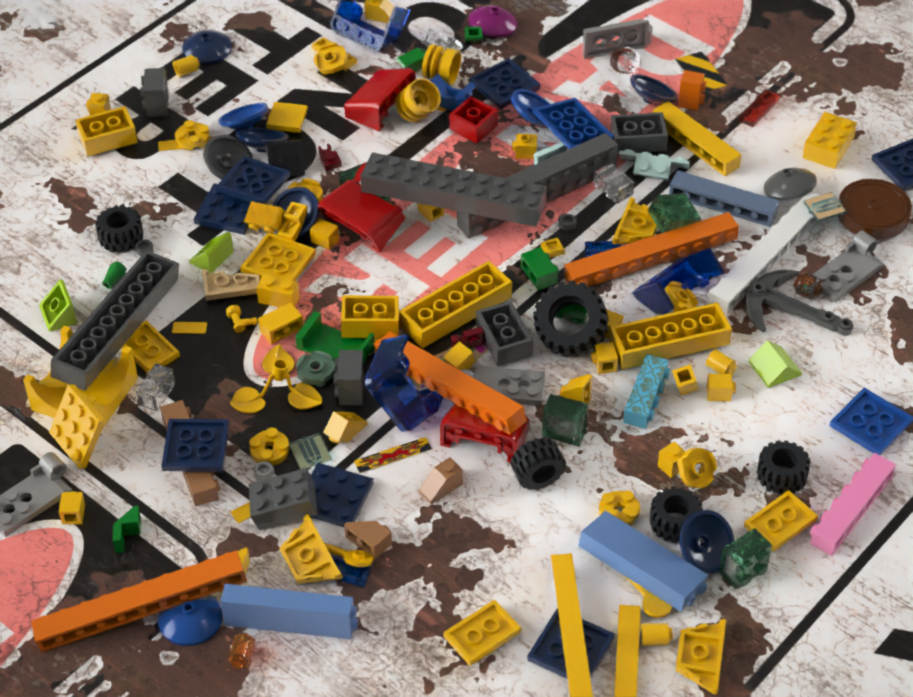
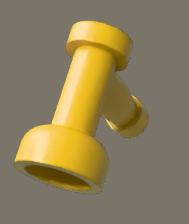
(233, 312)

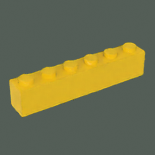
(699, 140)

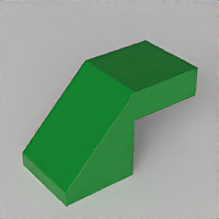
(473, 34)
(412, 59)
(127, 525)

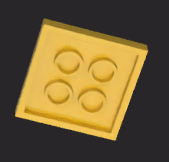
(278, 258)
(77, 426)

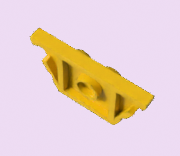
(634, 224)
(308, 555)
(701, 654)

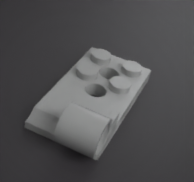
(631, 34)
(856, 260)
(514, 378)
(42, 486)

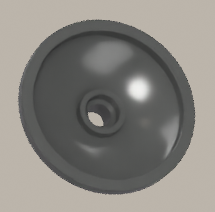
(221, 151)
(790, 184)

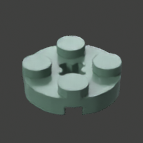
(315, 377)

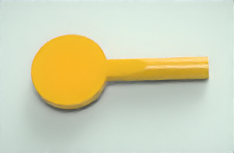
(353, 557)
(652, 604)

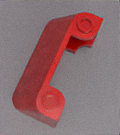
(377, 96)
(362, 213)
(460, 424)

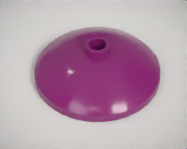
(493, 20)

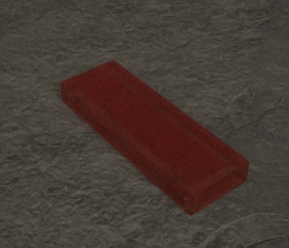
(759, 108)

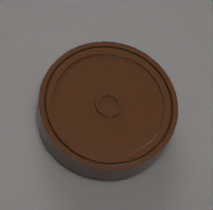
(875, 208)

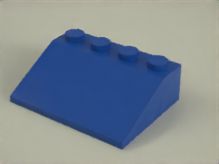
(571, 122)

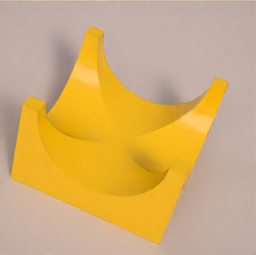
(104, 393)

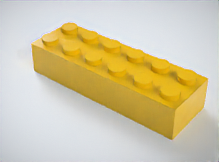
(455, 304)
(671, 335)

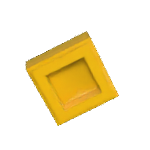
(553, 247)

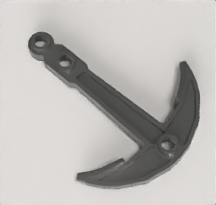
(762, 292)

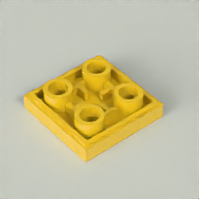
(287, 117)

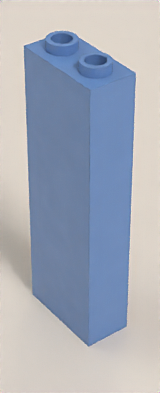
(643, 561)
(289, 611)

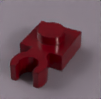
(329, 158)
(470, 338)

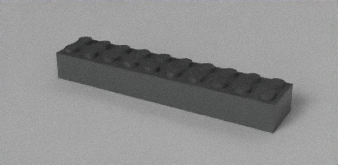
(559, 173)
(453, 189)
(114, 320)

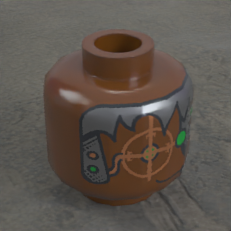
(808, 285)

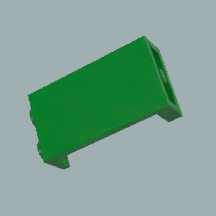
(320, 337)

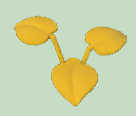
(278, 364)

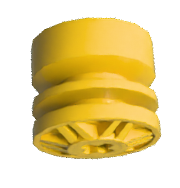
(441, 62)
(418, 100)

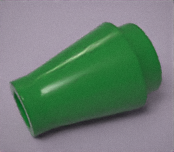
(114, 274)

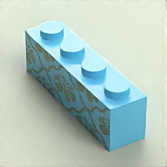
(646, 391)

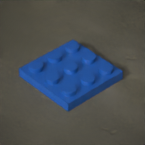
(871, 421)

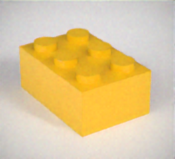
(106, 131)
(829, 140)
(369, 315)

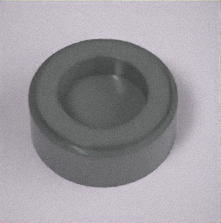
(567, 222)
(143, 245)

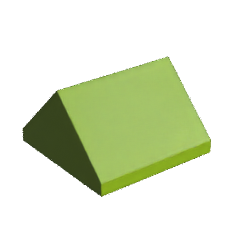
(213, 253)
(58, 308)
(773, 364)

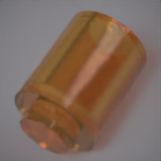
(241, 650)

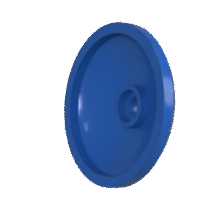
(524, 103)
(244, 116)
(191, 626)

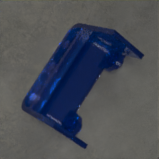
(348, 23)
(690, 271)
(395, 390)

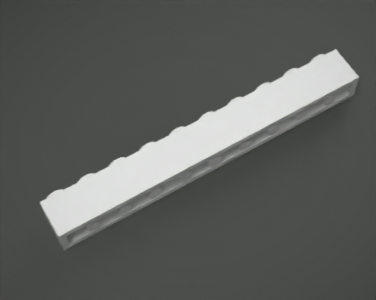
(763, 256)

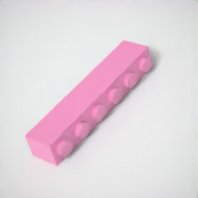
(852, 503)

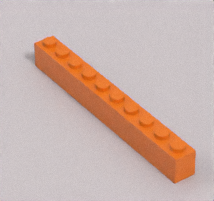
(652, 250)
(462, 388)
(137, 601)

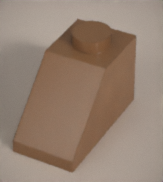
(442, 480)
(369, 536)

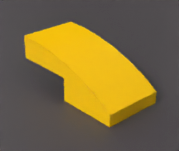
(294, 221)

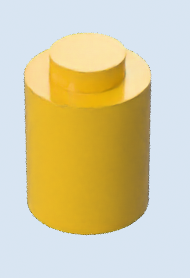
(186, 65)
(721, 363)
(656, 634)

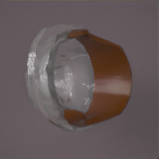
(625, 61)

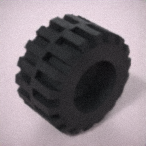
(119, 228)
(785, 455)
(538, 463)
(672, 501)

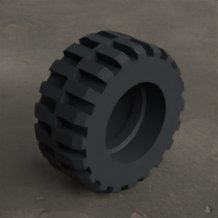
(557, 299)

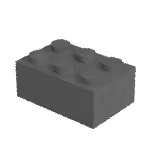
(640, 132)
(504, 333)
(282, 499)

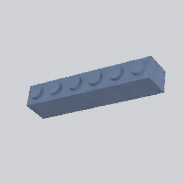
(725, 198)

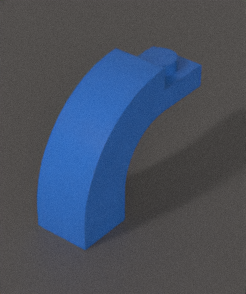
(452, 97)

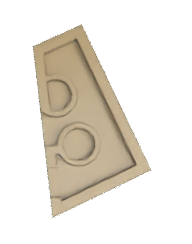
(226, 285)

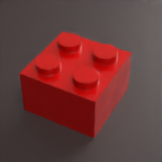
(473, 119)

